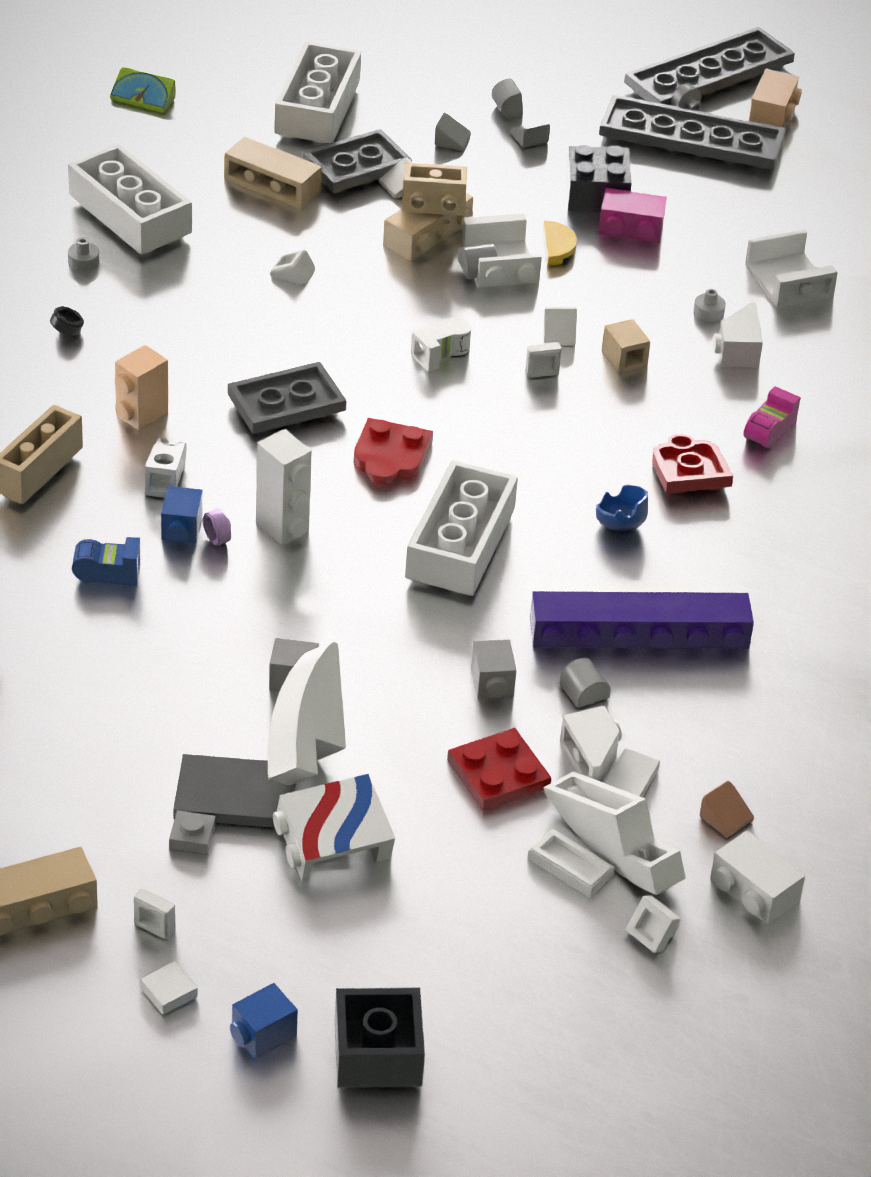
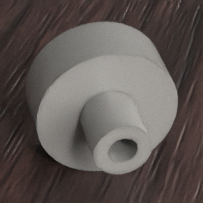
(687, 97)
(83, 255)
(709, 306)

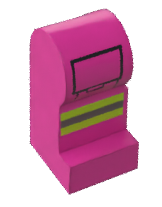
(773, 417)

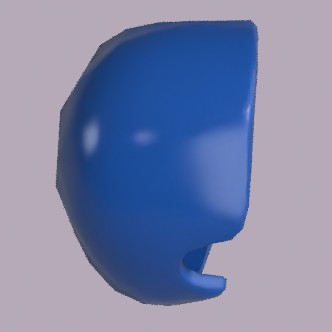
(625, 510)

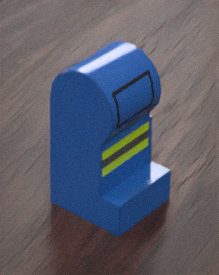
(108, 561)

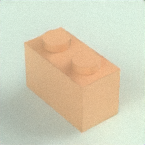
(775, 98)
(141, 387)

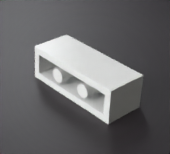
(283, 487)

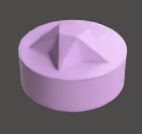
(217, 527)

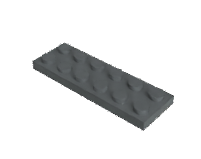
(711, 65)
(692, 132)

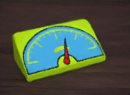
(143, 89)

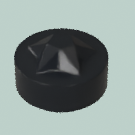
(66, 321)

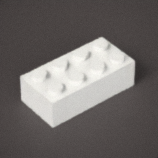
(317, 92)
(130, 198)
(461, 527)

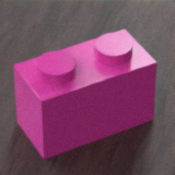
(632, 215)

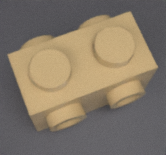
(434, 189)

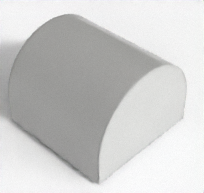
(508, 98)
(469, 257)
(584, 683)

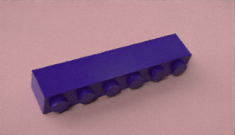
(641, 620)

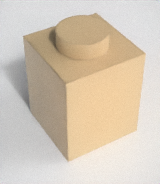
(626, 346)

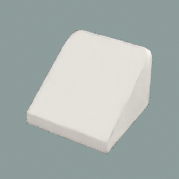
(393, 179)
(294, 267)
(560, 325)

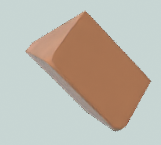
(725, 809)

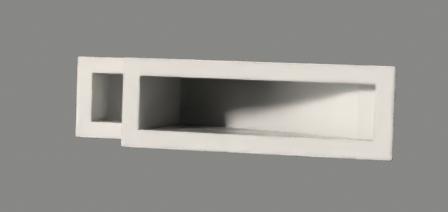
(307, 717)
(617, 830)

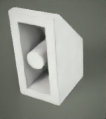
(740, 339)
(591, 741)

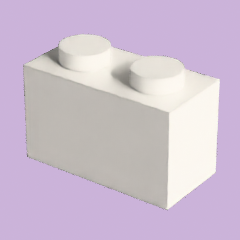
(757, 877)

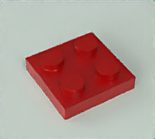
(498, 769)

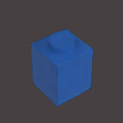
(182, 514)
(264, 1020)

